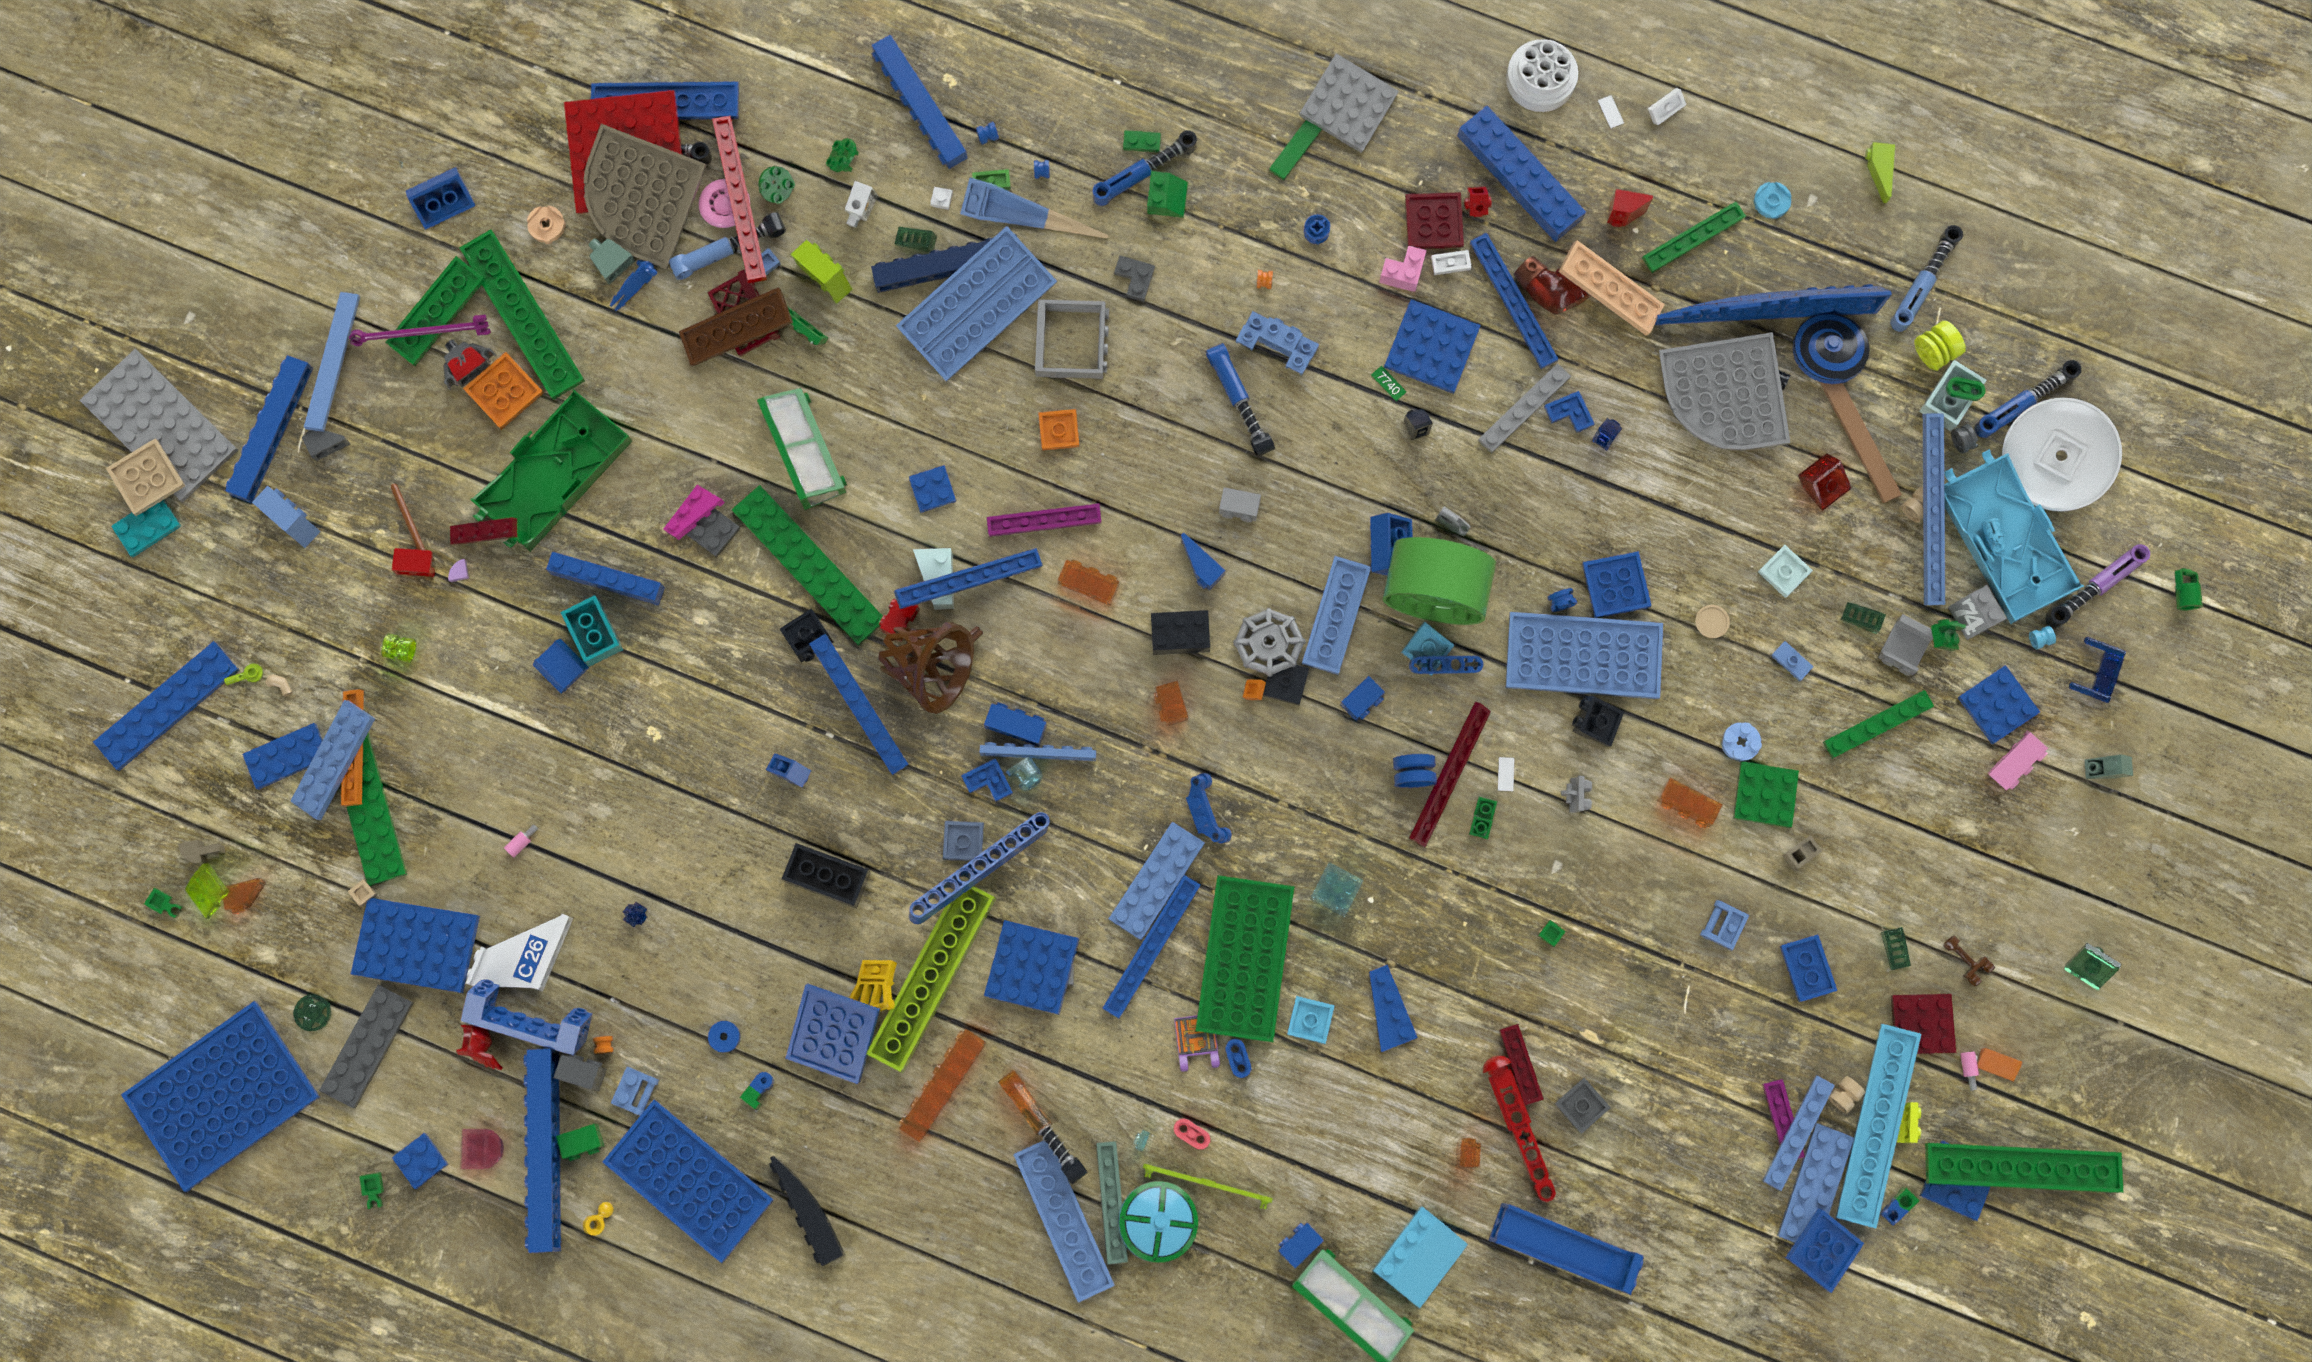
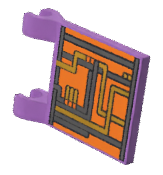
(1193, 1042)

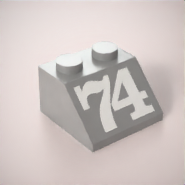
(1978, 612)

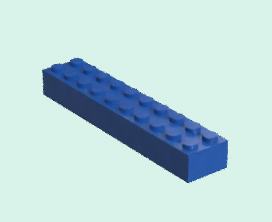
(542, 1151)

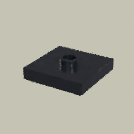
(1286, 684)

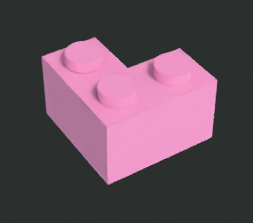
(1404, 274)

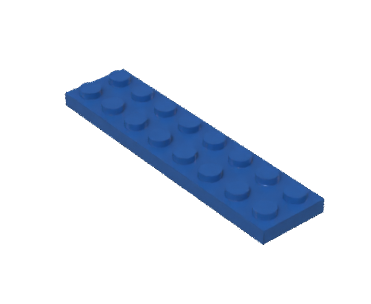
(693, 99)
(166, 706)

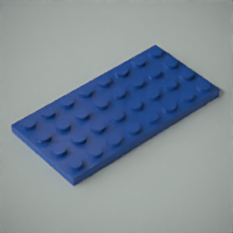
(688, 1181)

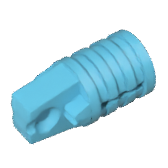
(1994, 540)

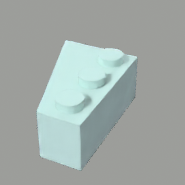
(934, 564)

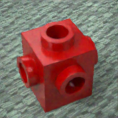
(1477, 201)

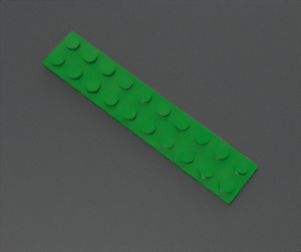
(522, 315)
(808, 565)
(2024, 1168)

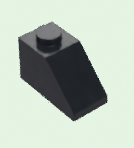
(1417, 423)

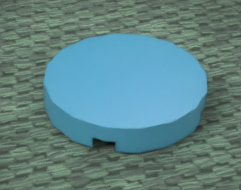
(1772, 200)

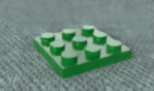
(1766, 794)

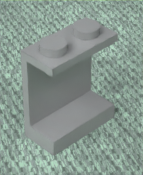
(1906, 645)

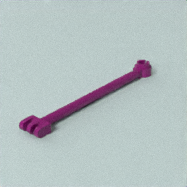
(479, 324)

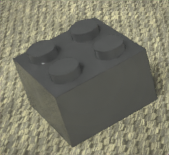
(581, 1073)

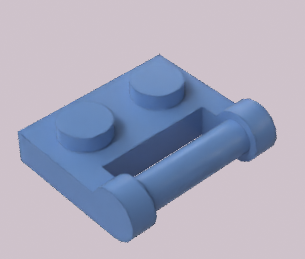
(1730, 928)
(629, 1088)

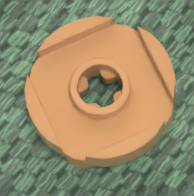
(549, 233)

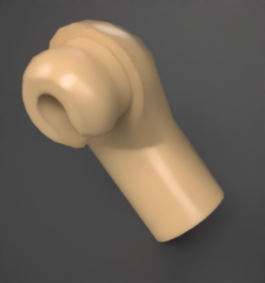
(281, 682)

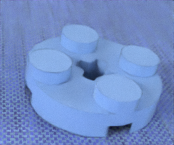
(1738, 752)

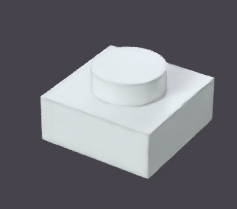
(941, 198)

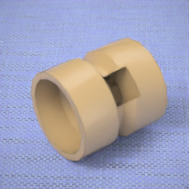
(1914, 506)
(1846, 1095)

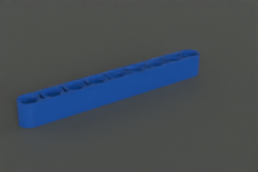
(974, 875)

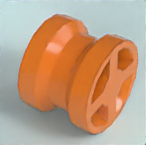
(1264, 279)
(603, 1045)

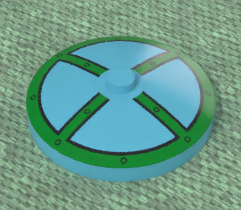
(1158, 1222)

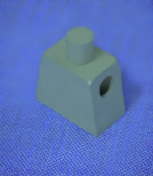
(610, 259)

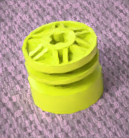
(1940, 345)

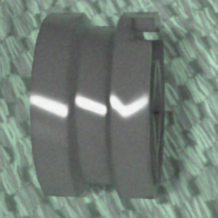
(1964, 438)

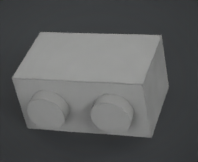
(1239, 504)

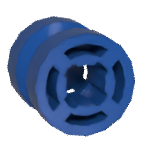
(987, 133)

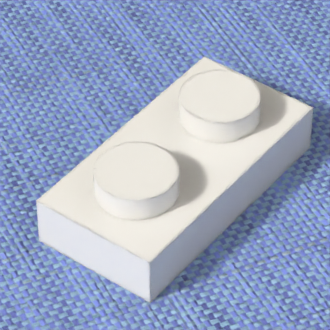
(1667, 106)
(1451, 262)

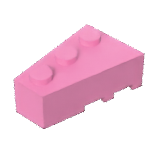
(2018, 761)

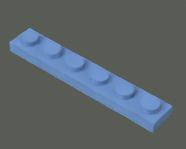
(1045, 752)
(1798, 1133)

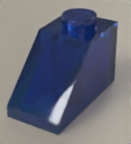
(1607, 433)

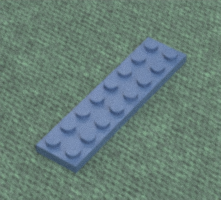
(1064, 1221)

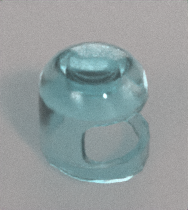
(1027, 773)

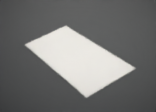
(1610, 111)
(1506, 774)

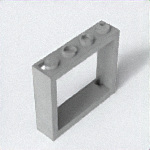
(1071, 306)

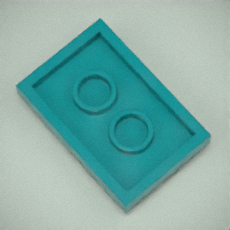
(146, 529)

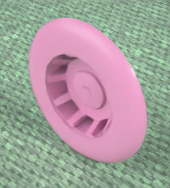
(721, 205)

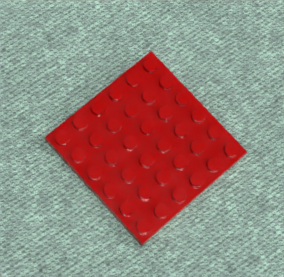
(643, 115)

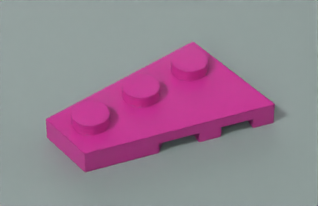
(695, 507)

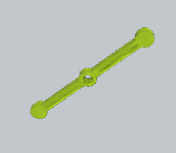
(1263, 1199)

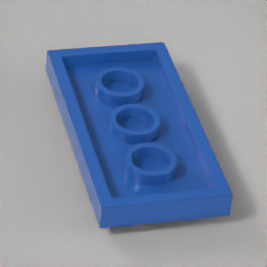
(283, 756)

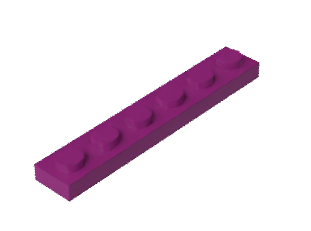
(1044, 520)

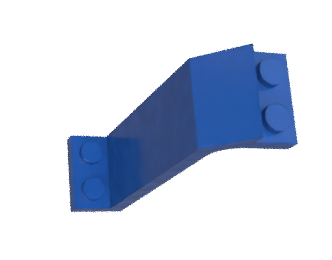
(1566, 1248)

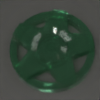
(312, 1012)

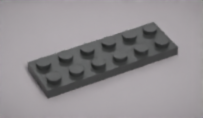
(366, 1046)

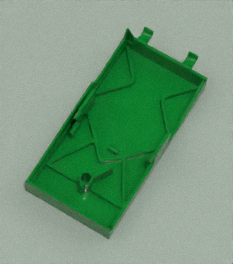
(552, 470)

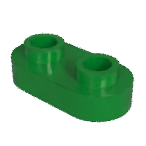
(1964, 389)

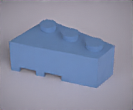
(285, 515)

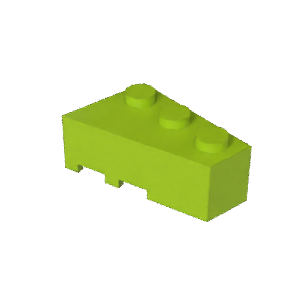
(822, 270)

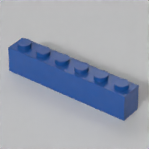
(605, 578)

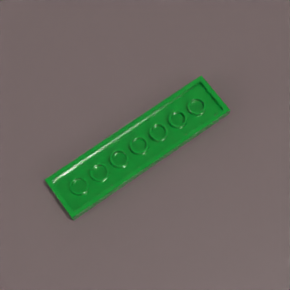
(374, 826)

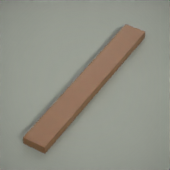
(1862, 441)

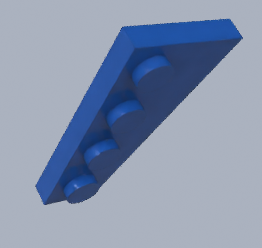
(1391, 1015)

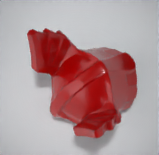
(476, 1044)

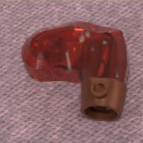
(1549, 288)

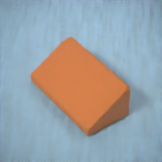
(1998, 1064)

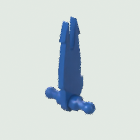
(634, 283)

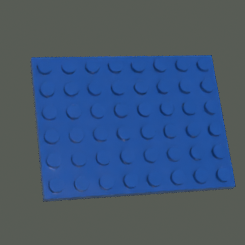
(220, 1096)

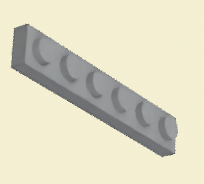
(1524, 408)

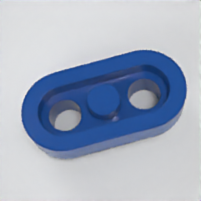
(1238, 1058)

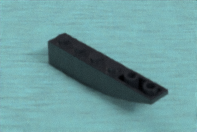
(809, 1215)

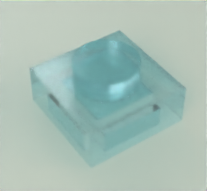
(1141, 1140)

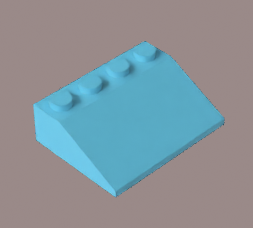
(1420, 1257)

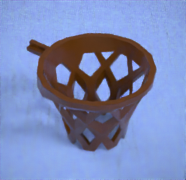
(924, 659)

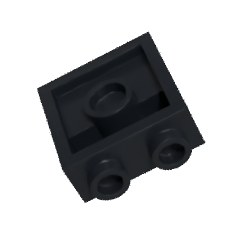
(802, 632)
(1597, 720)

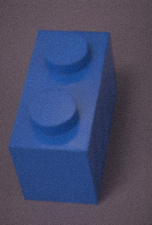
(1362, 699)
(1300, 1244)

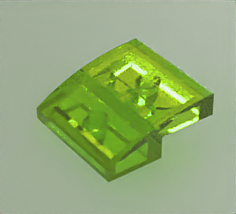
(206, 890)

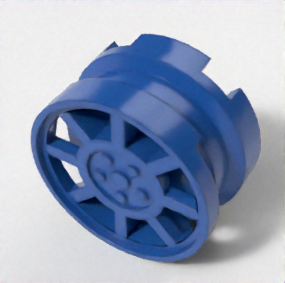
(1317, 228)
(1562, 600)

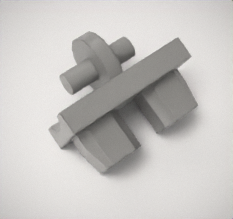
(1575, 794)

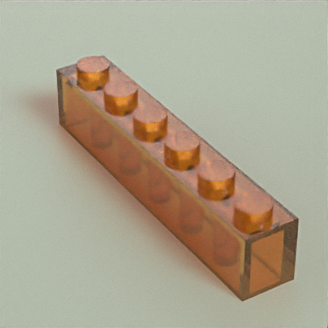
(942, 1085)

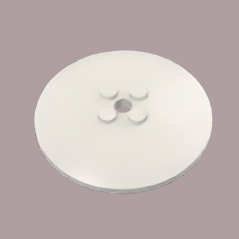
(2071, 427)

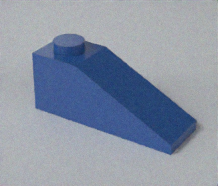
(1205, 568)

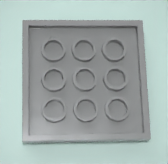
(1348, 103)

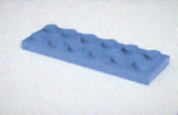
(1336, 615)
(332, 760)
(1156, 881)
(1816, 1179)

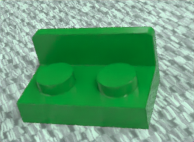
(1945, 634)

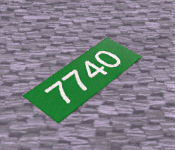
(1391, 386)

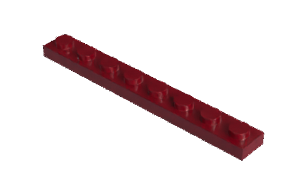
(1450, 774)

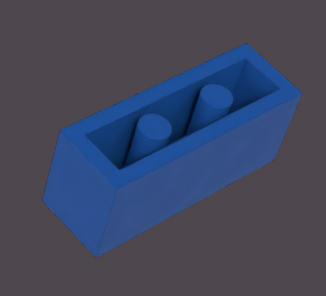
(1015, 724)

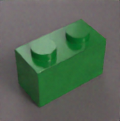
(580, 1141)

